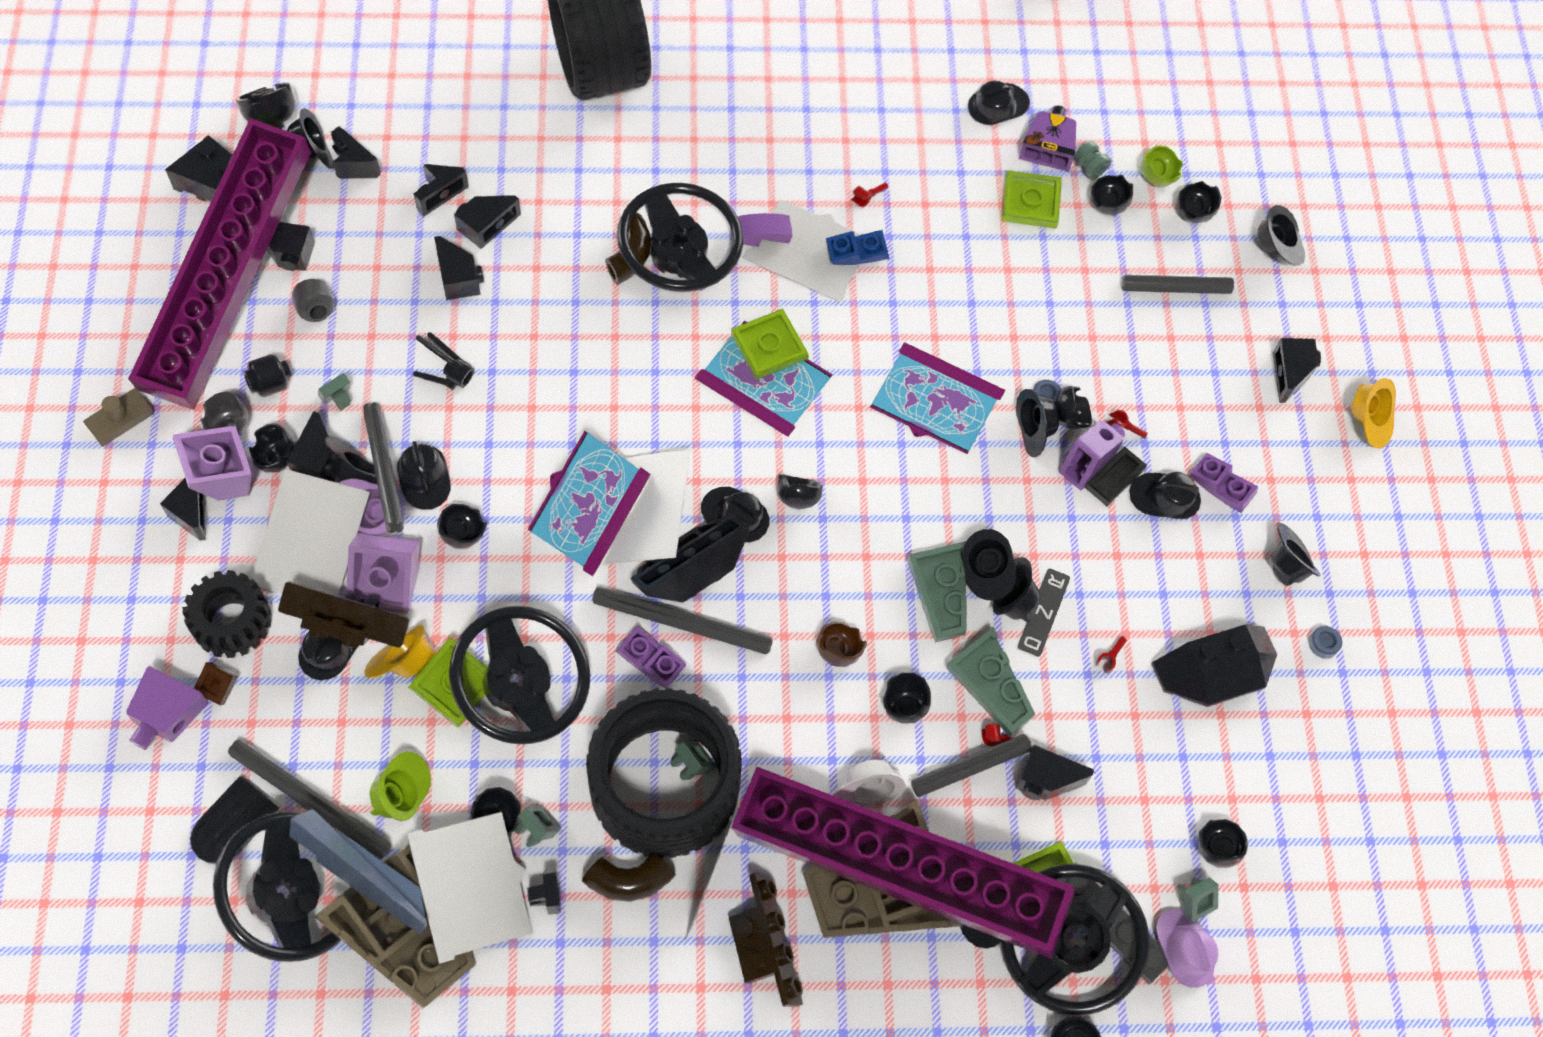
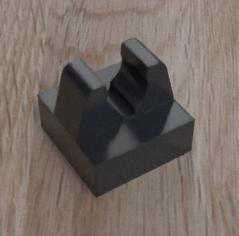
(546, 894)

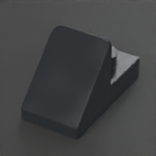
(353, 158)
(442, 185)

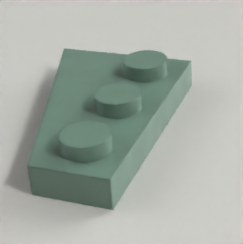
(942, 589)
(990, 680)

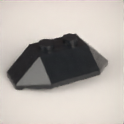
(701, 559)
(1218, 666)

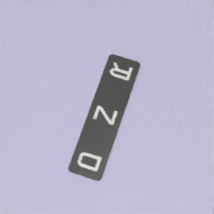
(1044, 614)

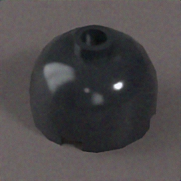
(268, 104)

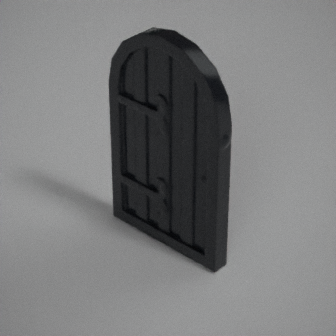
(232, 811)

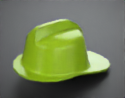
(400, 787)

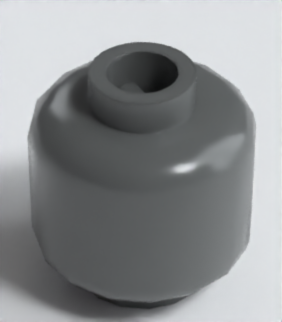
(312, 300)

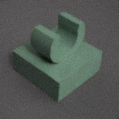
(335, 391)
(694, 758)
(538, 823)
(1199, 898)

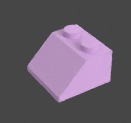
(214, 462)
(383, 569)

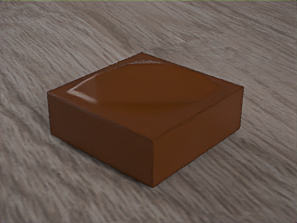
(215, 683)

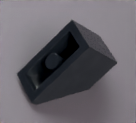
(486, 217)
(291, 246)
(457, 270)
(1294, 364)
(310, 452)
(1050, 775)

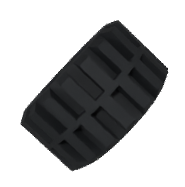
(213, 595)

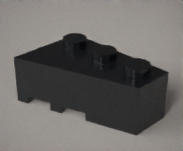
(200, 169)

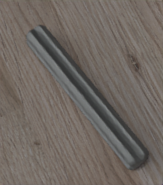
(1177, 284)
(971, 765)

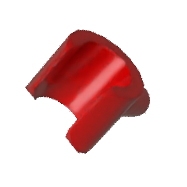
(863, 197)
(1121, 418)
(1112, 654)
(992, 736)

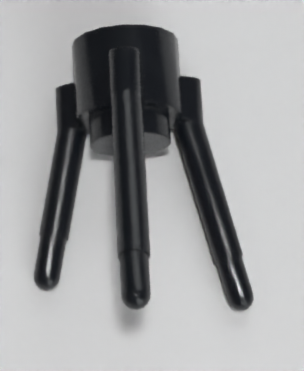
(456, 370)

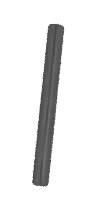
(383, 468)
(682, 620)
(309, 799)

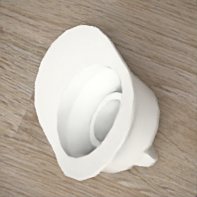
(871, 783)

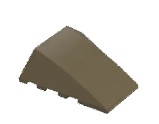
(854, 909)
(390, 944)

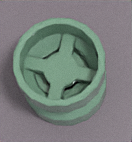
(1092, 160)

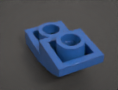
(854, 250)

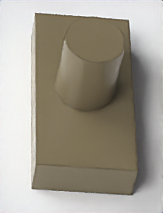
(118, 416)

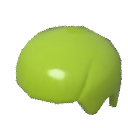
(1161, 166)

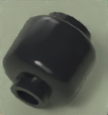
(267, 375)

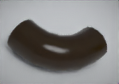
(640, 245)
(628, 883)

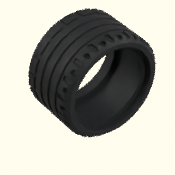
(601, 45)
(664, 712)

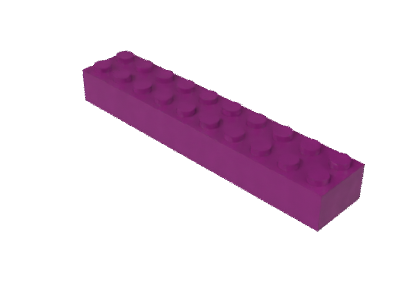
(220, 264)
(904, 862)

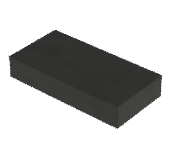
(1115, 476)

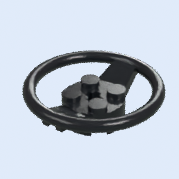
(675, 231)
(508, 658)
(284, 916)
(1094, 919)

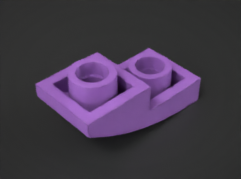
(765, 226)
(1226, 486)
(650, 658)

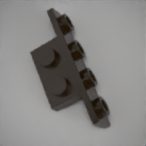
(342, 617)
(763, 943)

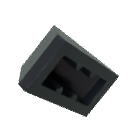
(186, 509)

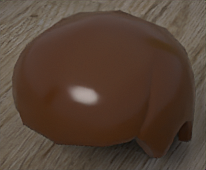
(840, 644)

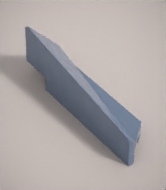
(360, 869)

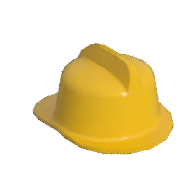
(1374, 410)
(403, 661)

